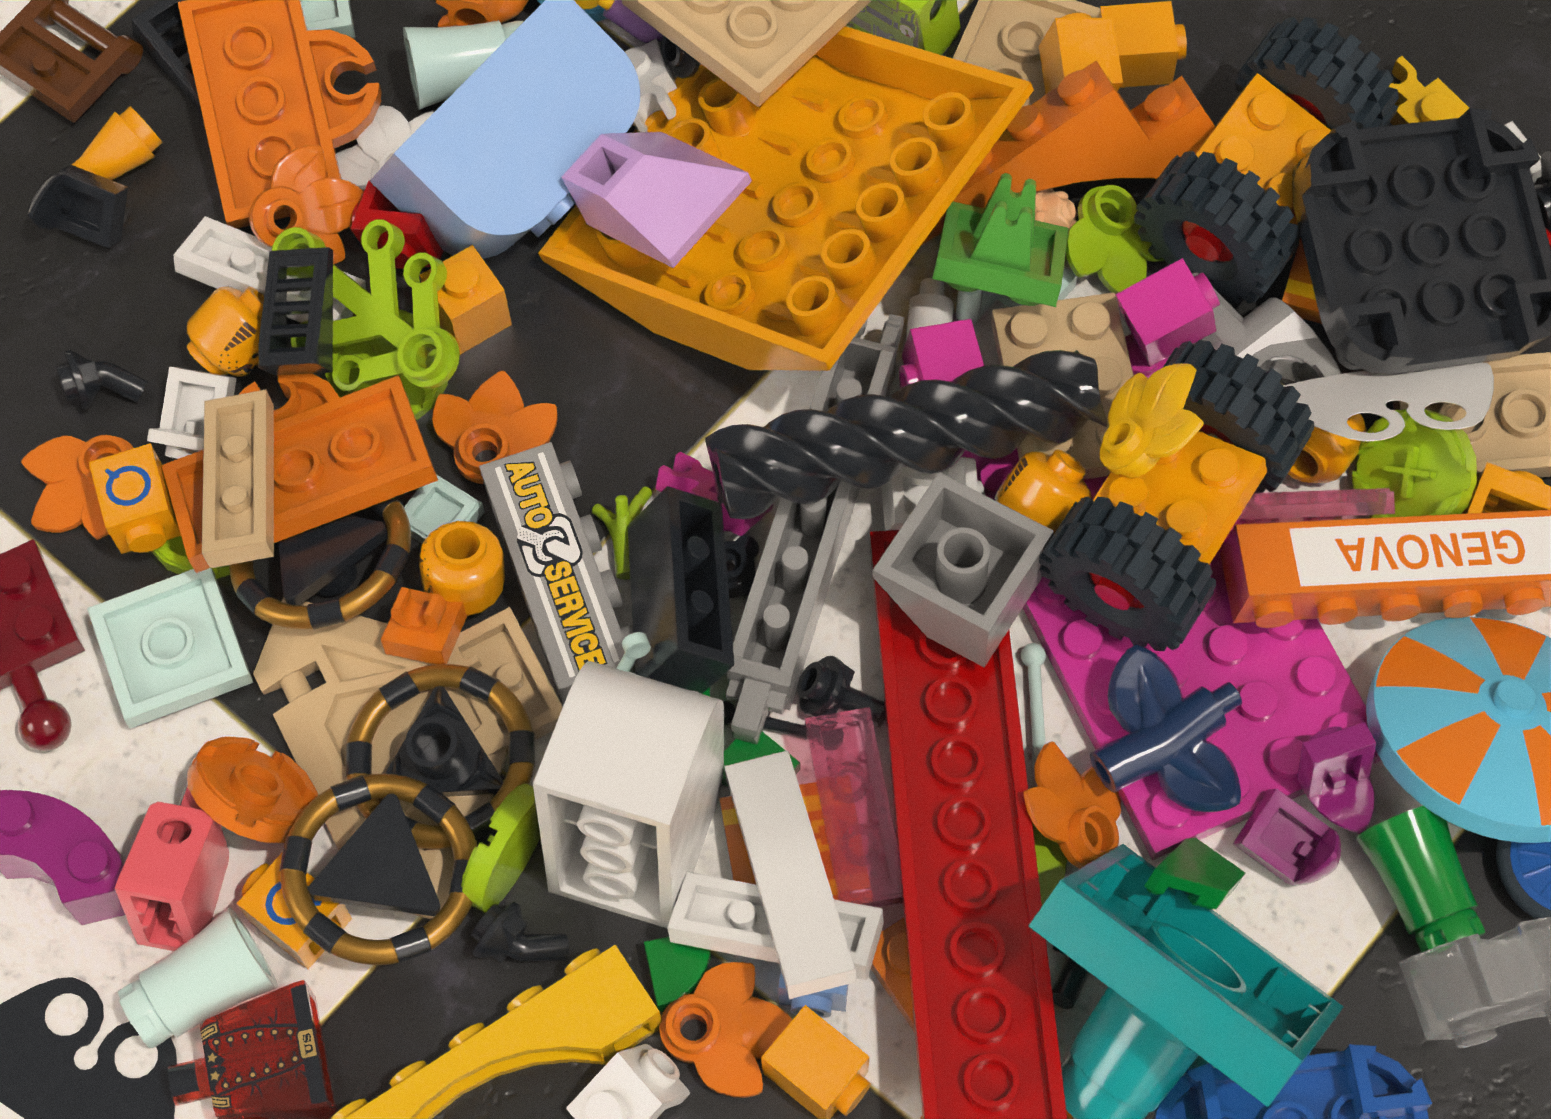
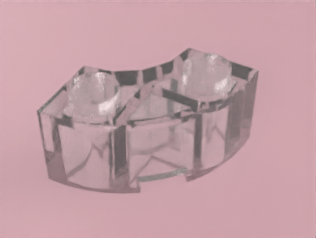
(1482, 983)

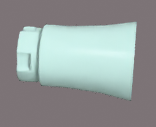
(447, 56)
(197, 981)

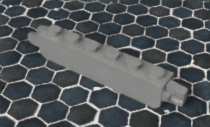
(801, 557)

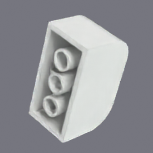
(628, 791)

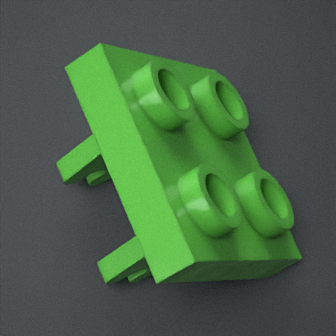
(1003, 247)

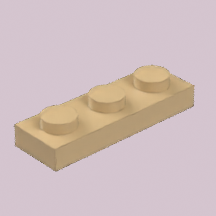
(238, 479)

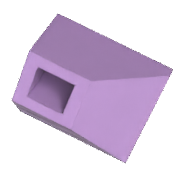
(652, 191)

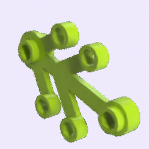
(379, 312)

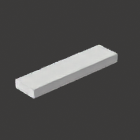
(790, 875)

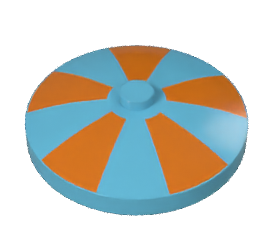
(1469, 724)

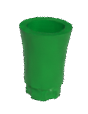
(1423, 876)

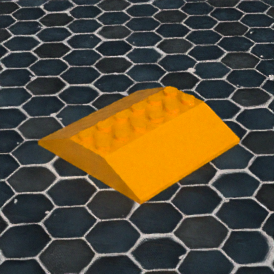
(842, 193)

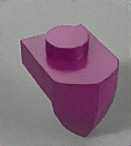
(1337, 775)
(1289, 840)

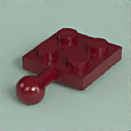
(33, 637)

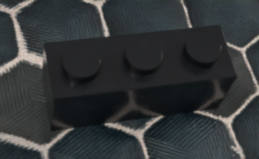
(681, 590)

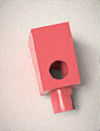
(173, 874)

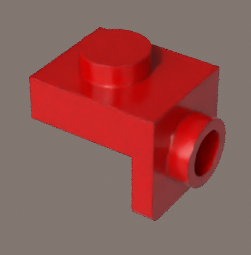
(413, 225)

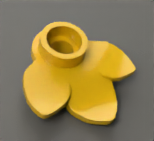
(1149, 420)

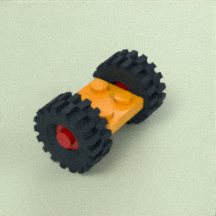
(1233, 198)
(1147, 541)

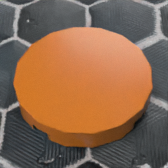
(249, 789)

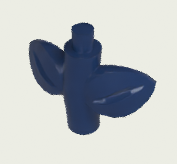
(1168, 735)

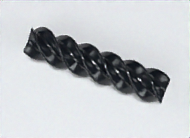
(918, 427)

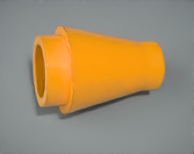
(120, 146)

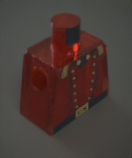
(261, 1060)

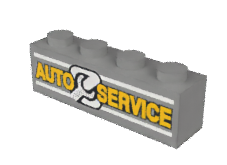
(555, 562)

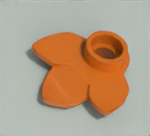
(313, 201)
(491, 421)
(70, 488)
(1072, 807)
(736, 1033)

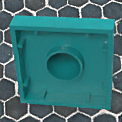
(1175, 992)

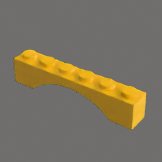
(577, 1019)

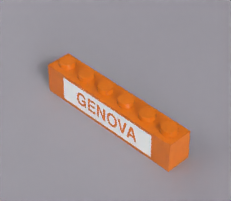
(1388, 567)

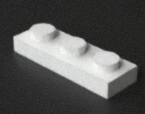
(236, 259)
(731, 920)

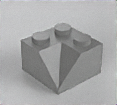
(963, 567)

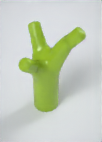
(618, 528)

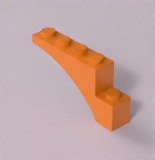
(1089, 135)

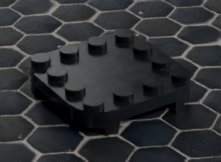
(1425, 243)

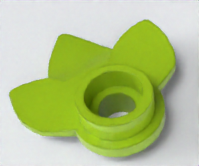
(1108, 239)

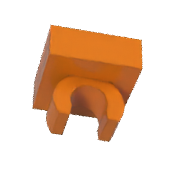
(423, 627)

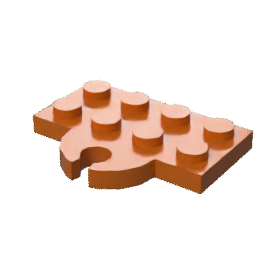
(270, 91)
(327, 458)

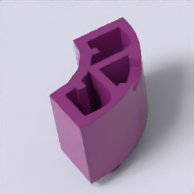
(62, 848)

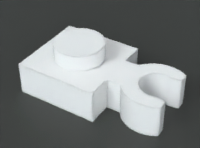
(654, 81)

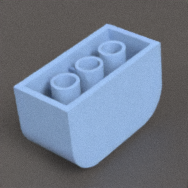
(503, 140)

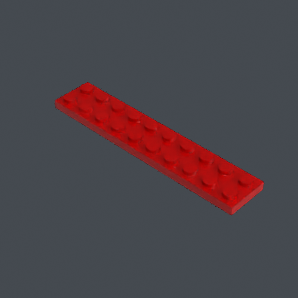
(967, 876)

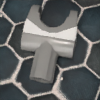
(1274, 337)

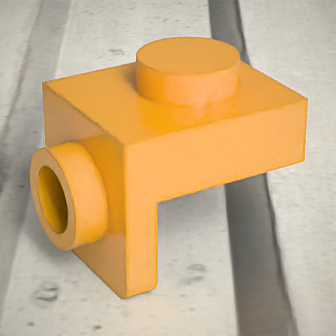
(1508, 491)

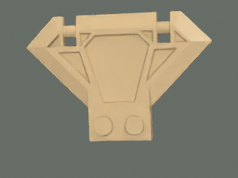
(355, 668)

